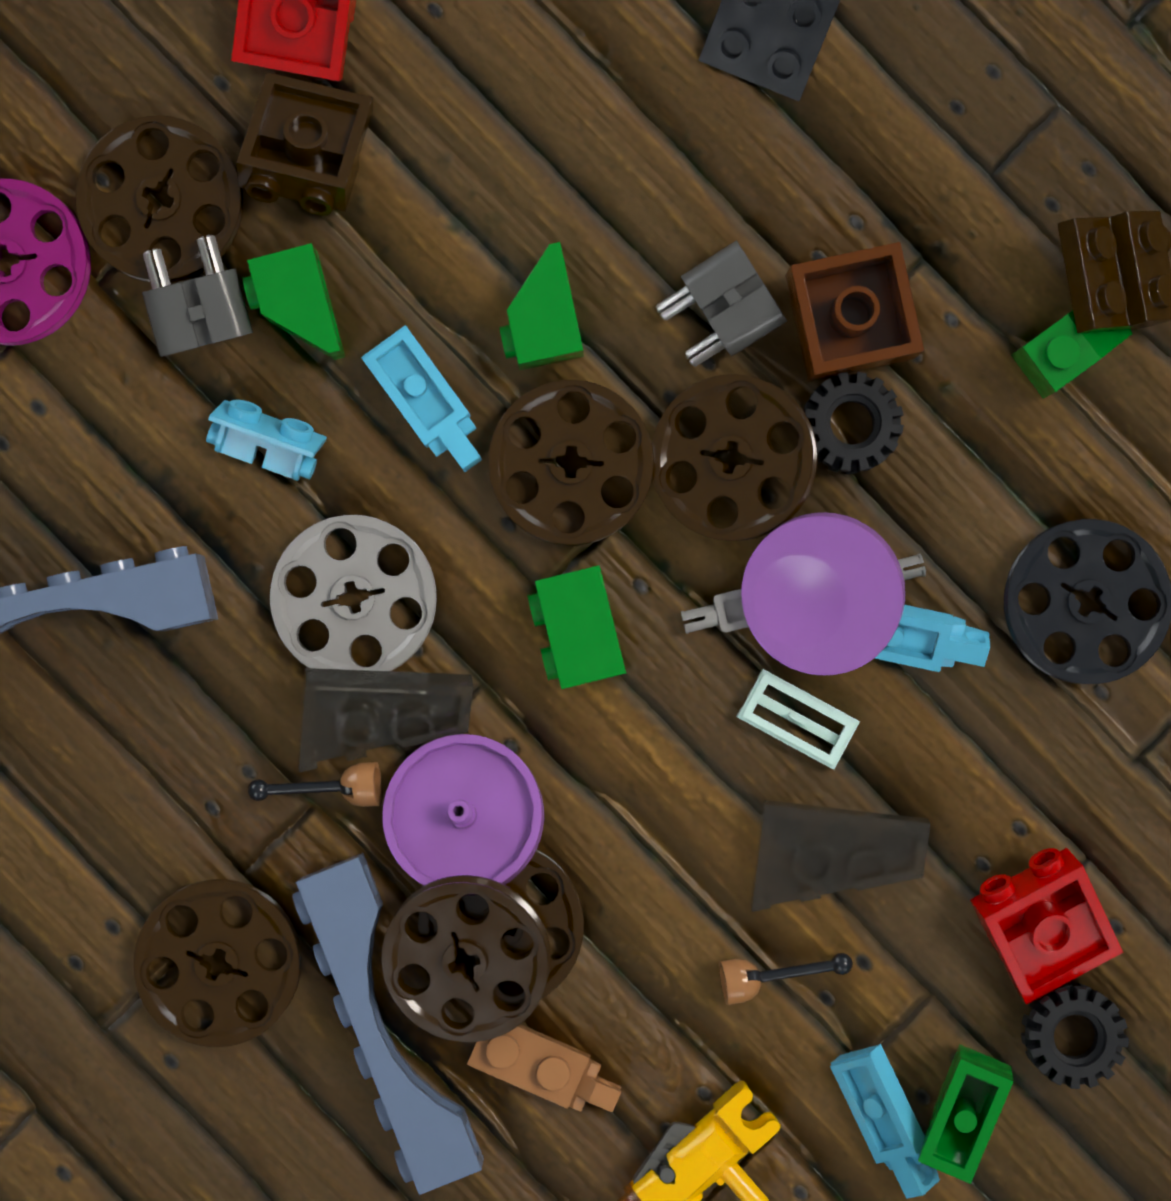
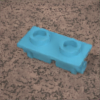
(289, 442)

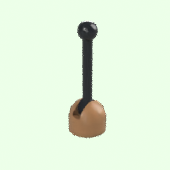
(358, 785)
(743, 980)

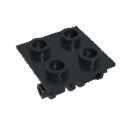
(769, 41)

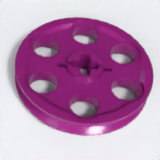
(27, 277)

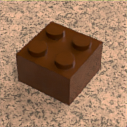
(854, 311)

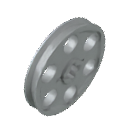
(332, 576)

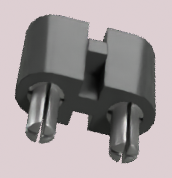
(732, 301)
(196, 309)

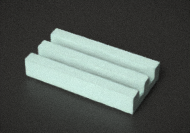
(757, 697)

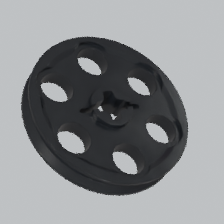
(1113, 594)

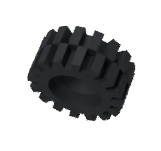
(882, 408)
(1097, 1059)

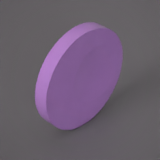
(823, 593)
(463, 811)

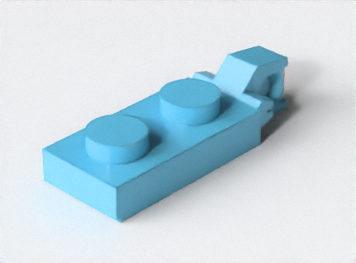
(423, 396)
(935, 641)
(884, 1116)

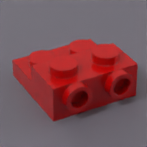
(294, 35)
(1046, 923)

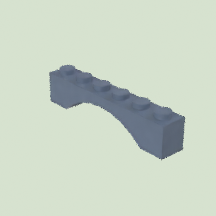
(157, 595)
(429, 1127)

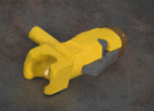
(705, 1153)

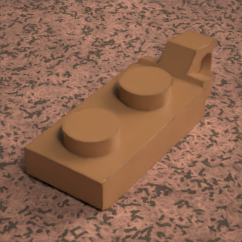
(545, 1069)

